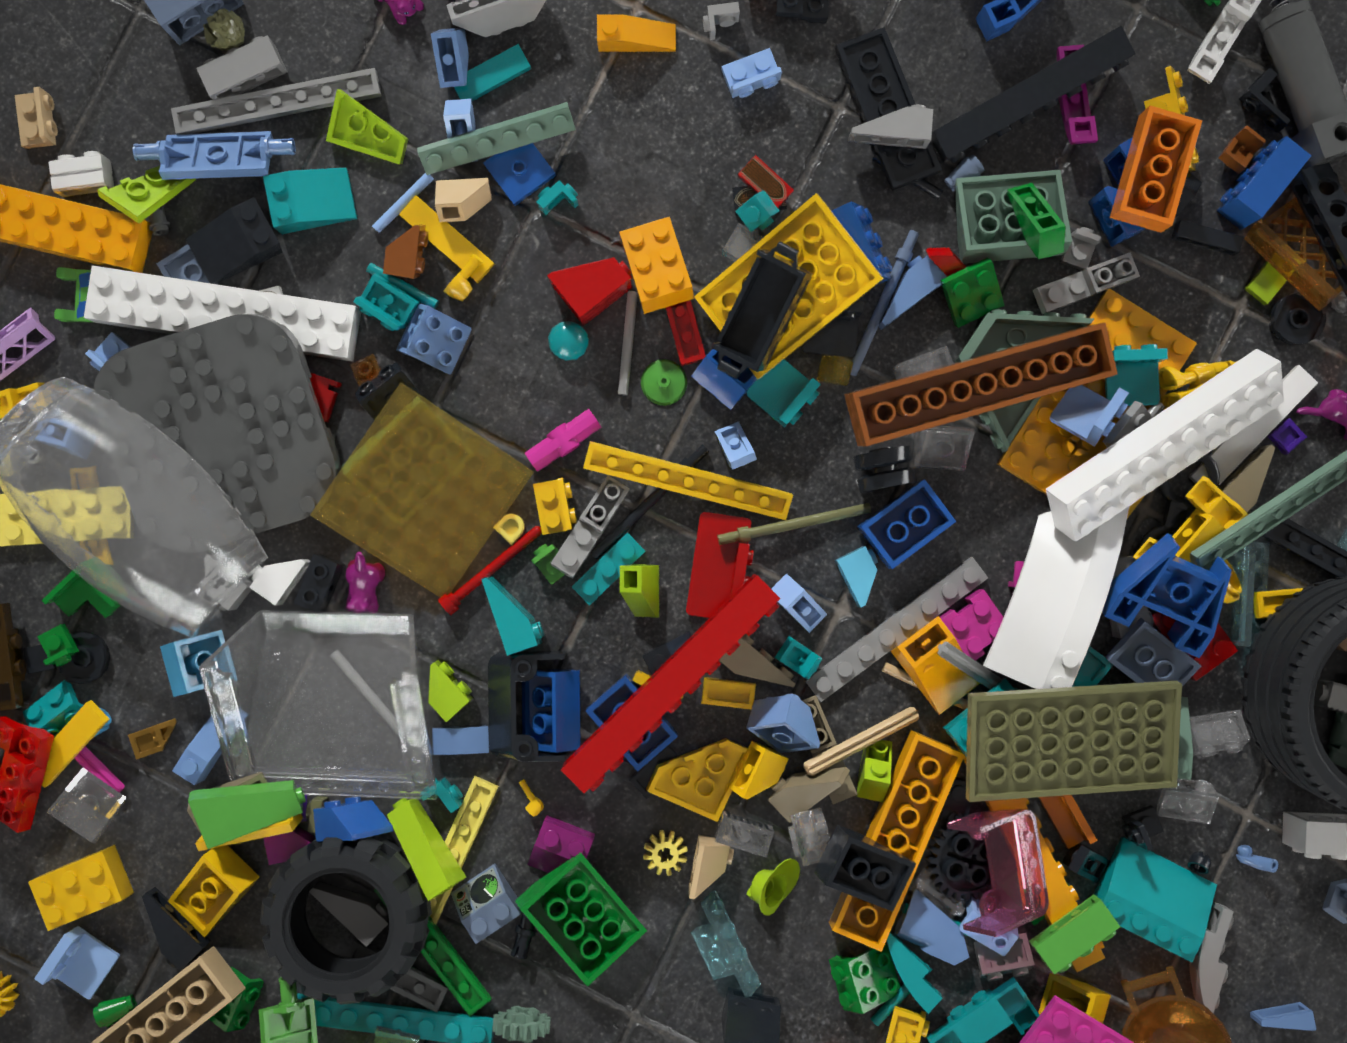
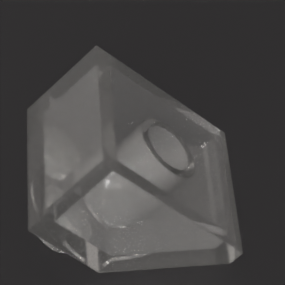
(87, 806)

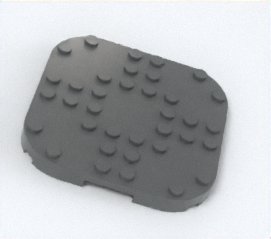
(239, 407)

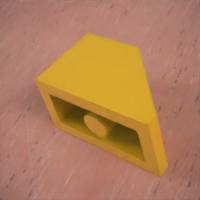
(758, 770)

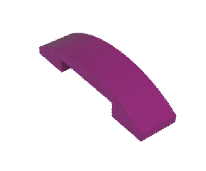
(1075, 111)

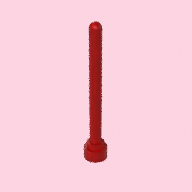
(453, 600)

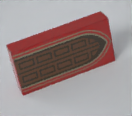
(761, 177)

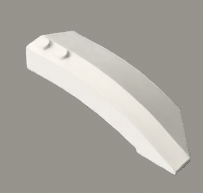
(1056, 604)

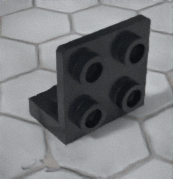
(839, 335)

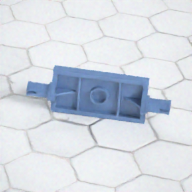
(214, 154)

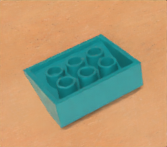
(1157, 899)

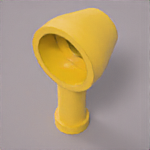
(459, 286)

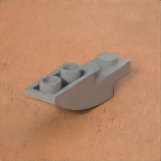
(1086, 283)
(590, 526)
(1207, 970)

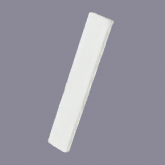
(1238, 447)

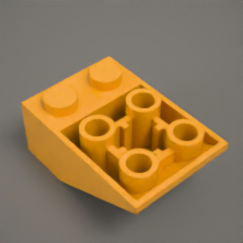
(933, 675)

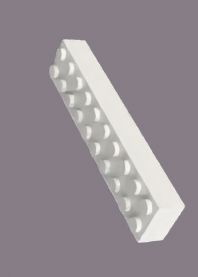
(180, 304)
(1166, 444)

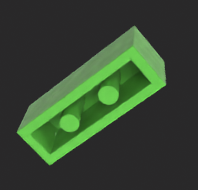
(1075, 934)

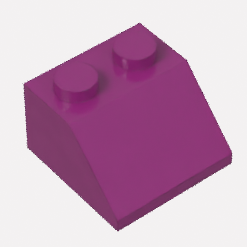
(558, 844)

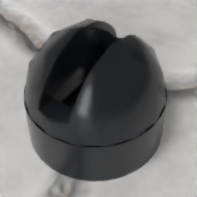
(1199, 863)

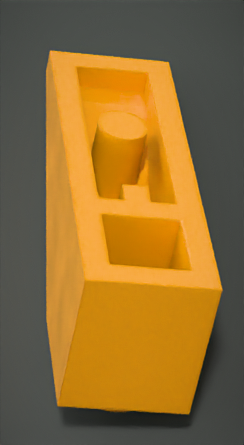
(634, 34)

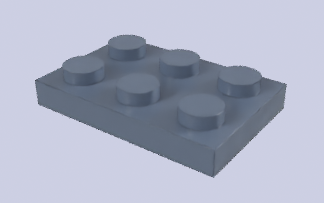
(1151, 657)

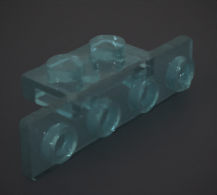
(722, 946)

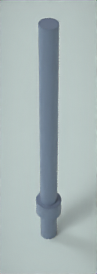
(902, 258)

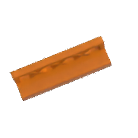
(1067, 820)

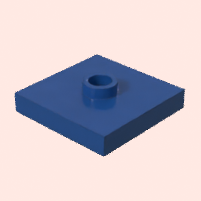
(519, 171)

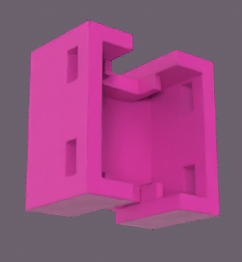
(974, 624)

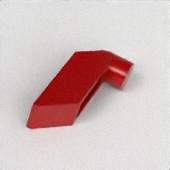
(945, 260)

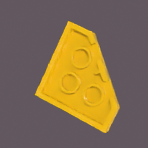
(699, 778)

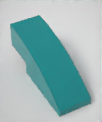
(912, 973)

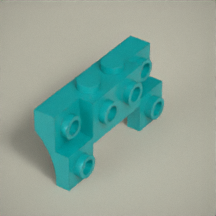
(987, 1015)

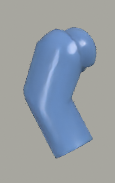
(1261, 863)

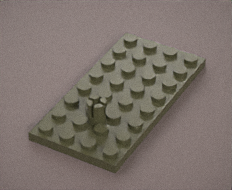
(1072, 740)

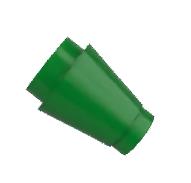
(113, 1010)

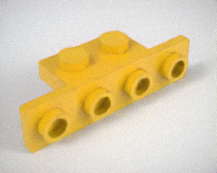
(1174, 103)

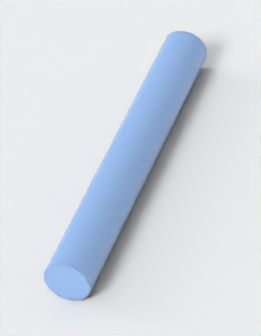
(401, 203)

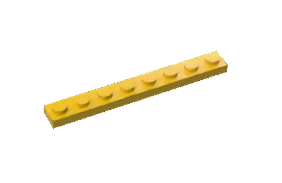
(687, 480)

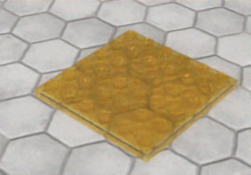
(422, 491)

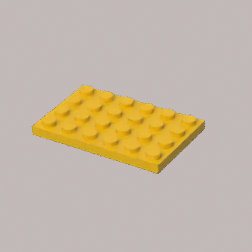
(826, 250)

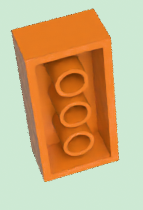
(1156, 169)

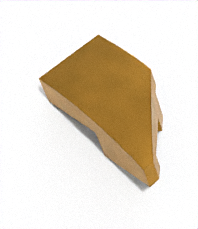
(151, 739)

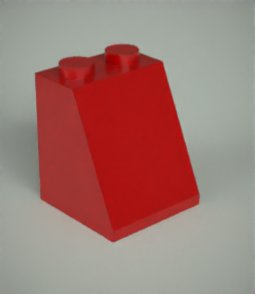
(591, 286)

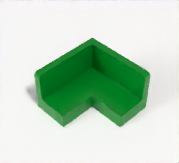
(75, 592)

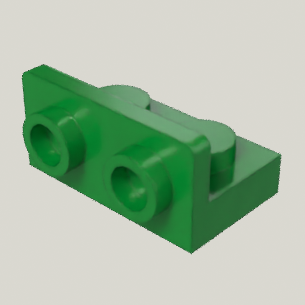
(237, 1012)

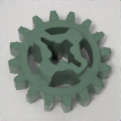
(521, 1024)

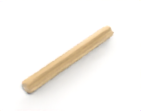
(861, 741)

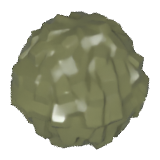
(224, 30)

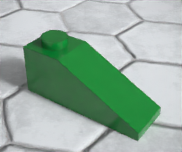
(1038, 221)

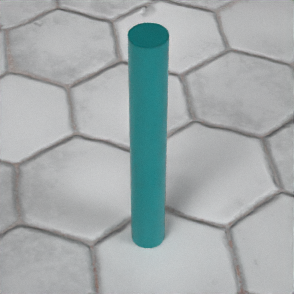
(409, 289)
(889, 1006)

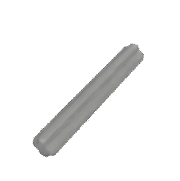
(968, 665)

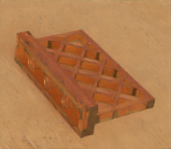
(1292, 263)

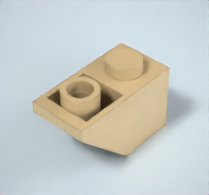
(461, 198)

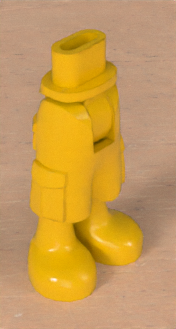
(1194, 375)

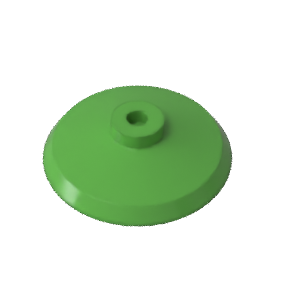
(664, 382)

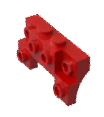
(21, 771)

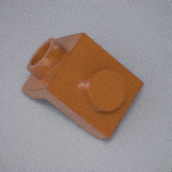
(1242, 149)

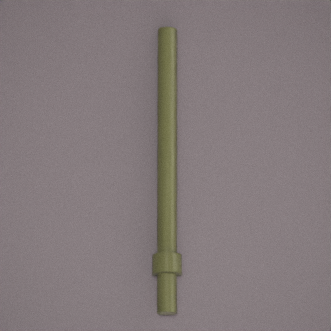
(745, 534)

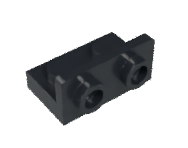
(376, 393)

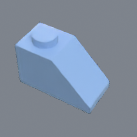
(459, 117)
(798, 603)

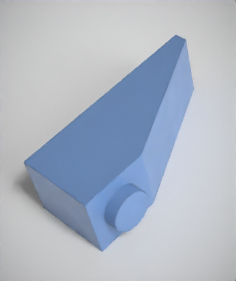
(915, 285)
(199, 755)

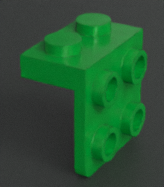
(865, 979)

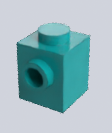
(758, 211)

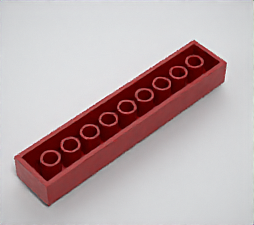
(667, 685)

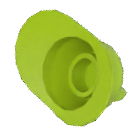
(773, 886)

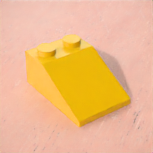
(213, 888)

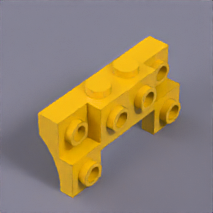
(1212, 516)

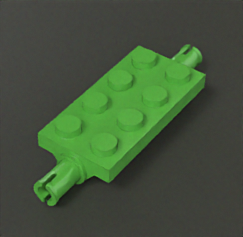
(290, 1020)

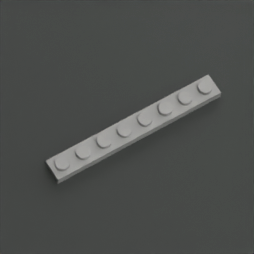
(274, 102)
(896, 629)

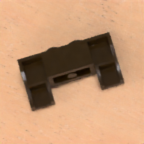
(11, 662)

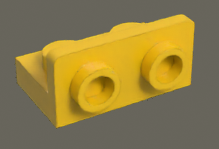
(554, 507)
(907, 1026)

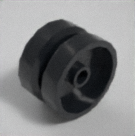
(884, 467)

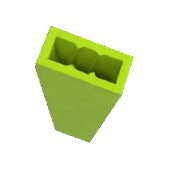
(425, 848)

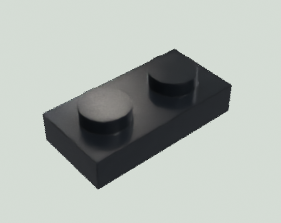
(955, 804)

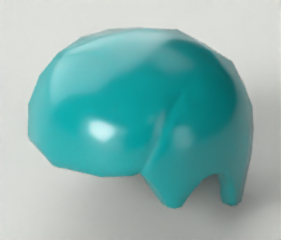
(568, 340)

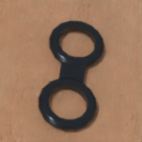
(1178, 508)

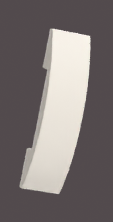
(1221, 38)

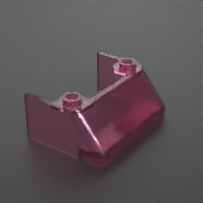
(1014, 868)

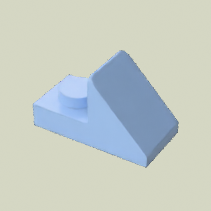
(735, 445)

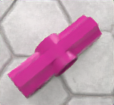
(563, 440)

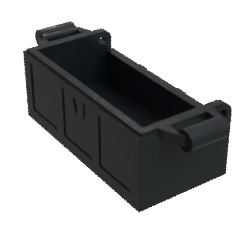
(762, 310)

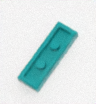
(494, 73)

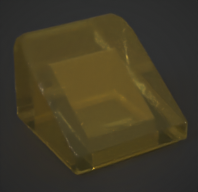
(835, 370)

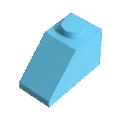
(858, 573)

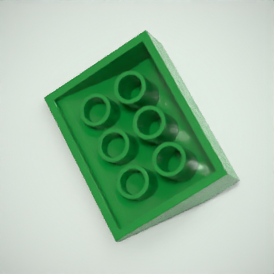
(581, 917)

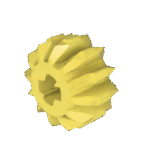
(675, 850)

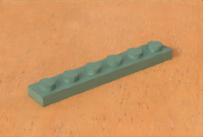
(496, 138)

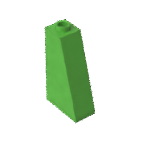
(242, 809)

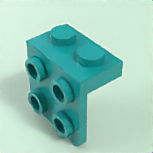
(1137, 373)
(783, 393)

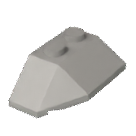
(493, 16)

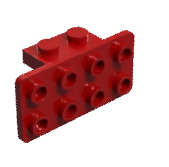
(717, 568)

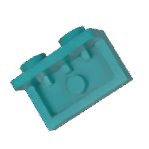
(386, 303)
(53, 709)

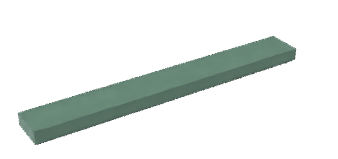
(1272, 513)

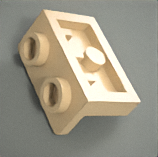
(36, 119)

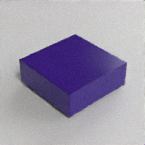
(1286, 436)

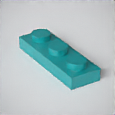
(607, 569)

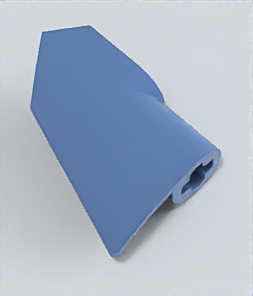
(931, 930)

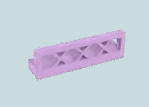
(17, 330)

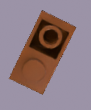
(404, 254)

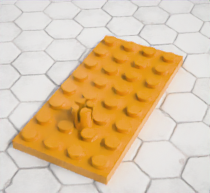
(1045, 452)

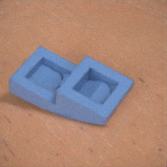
(460, 740)

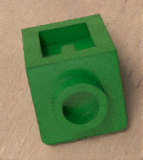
(58, 645)

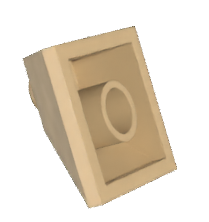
(708, 864)

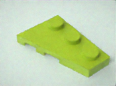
(363, 131)
(144, 194)

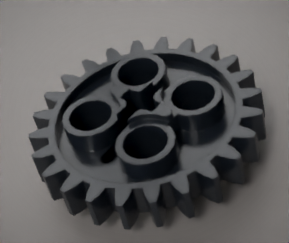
(958, 881)

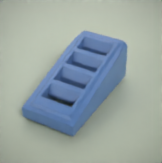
(1286, 1016)

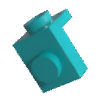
(552, 196)
(798, 658)
(449, 794)

